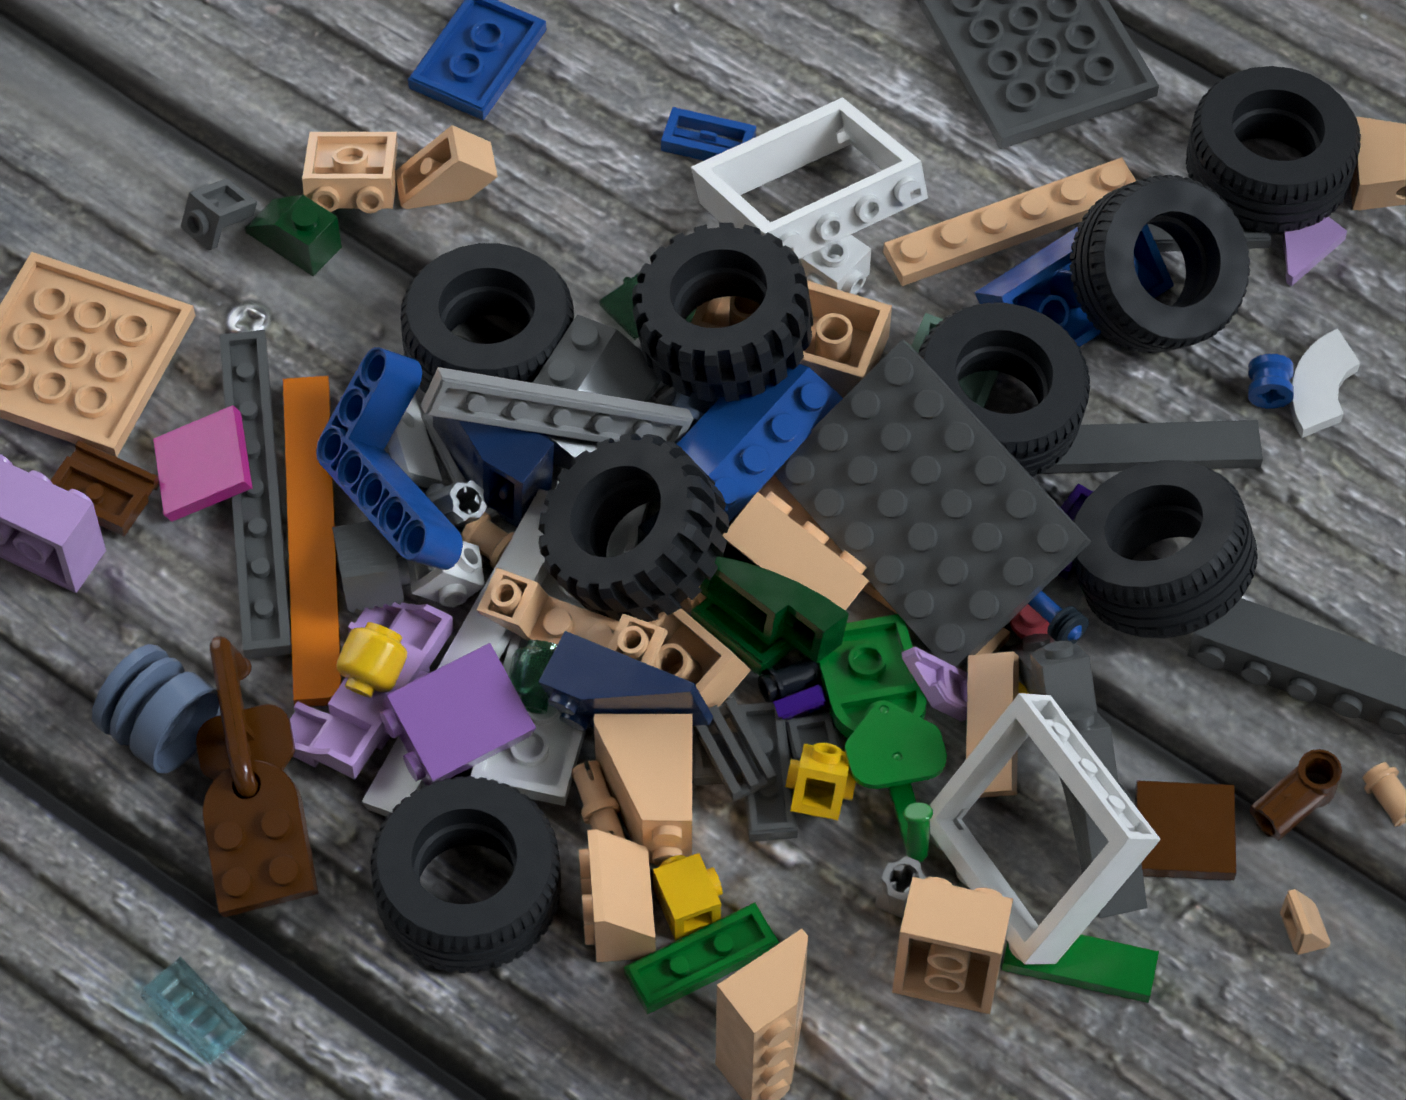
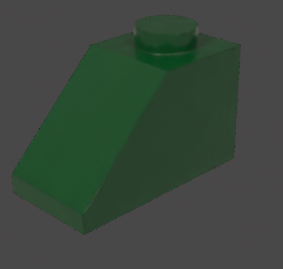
(298, 231)

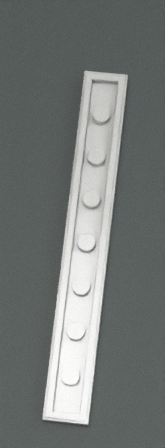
(520, 558)

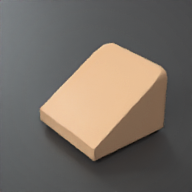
(1303, 923)

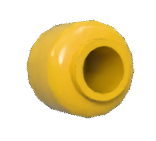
(371, 659)

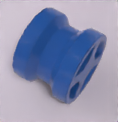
(1271, 381)

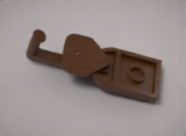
(262, 838)

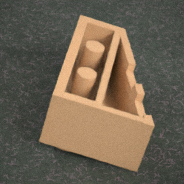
(781, 545)

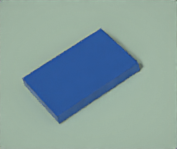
(477, 55)

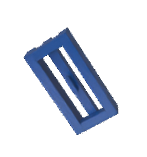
(706, 143)

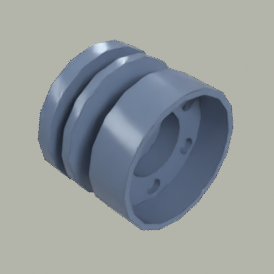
(155, 707)

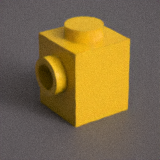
(687, 894)

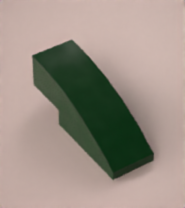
(777, 607)

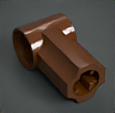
(1296, 795)

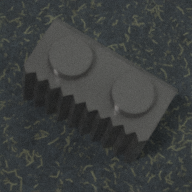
(369, 567)

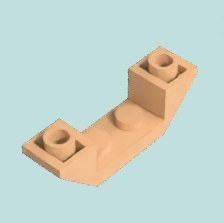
(533, 615)

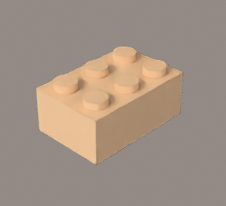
(951, 944)

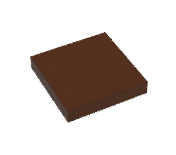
(1193, 828)

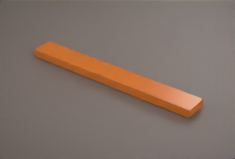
(311, 544)

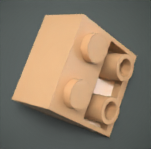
(616, 897)

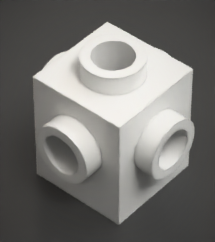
(839, 265)
(449, 586)

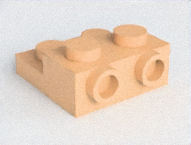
(351, 170)

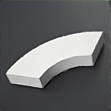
(1318, 383)

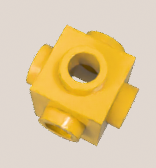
(820, 781)

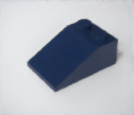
(597, 680)

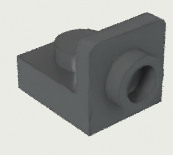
(213, 209)

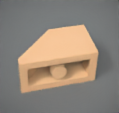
(446, 170)

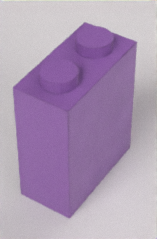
(457, 716)

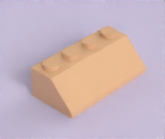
(761, 1021)

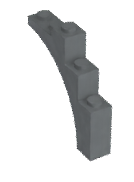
(1066, 675)

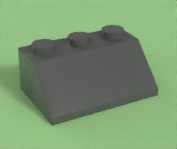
(599, 362)

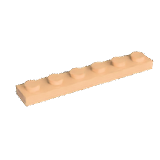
(1003, 223)

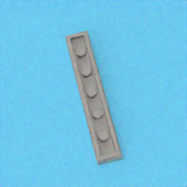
(549, 408)

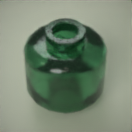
(526, 670)

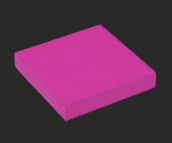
(202, 463)

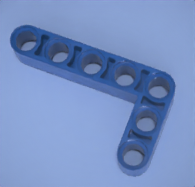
(356, 459)

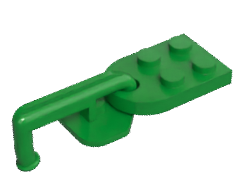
(883, 717)

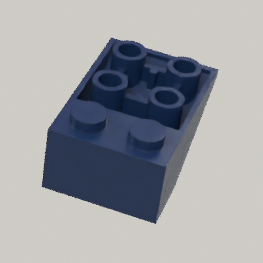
(501, 461)

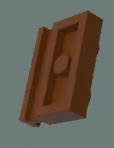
(112, 484)

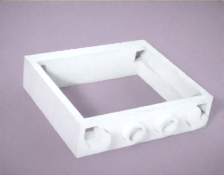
(796, 144)
(1092, 785)

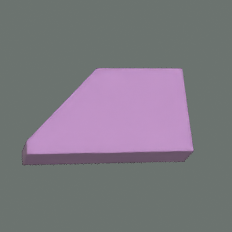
(1309, 246)
(939, 681)

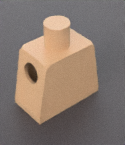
(1380, 166)

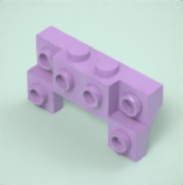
(354, 725)

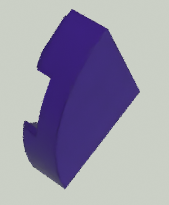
(808, 700)

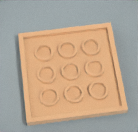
(83, 351)

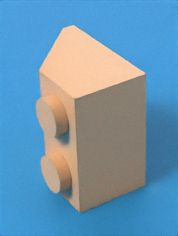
(698, 657)

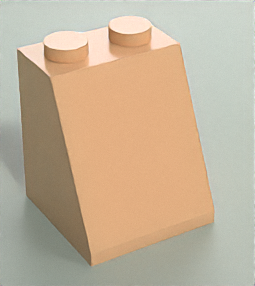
(650, 775)

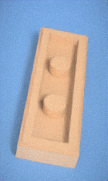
(990, 690)

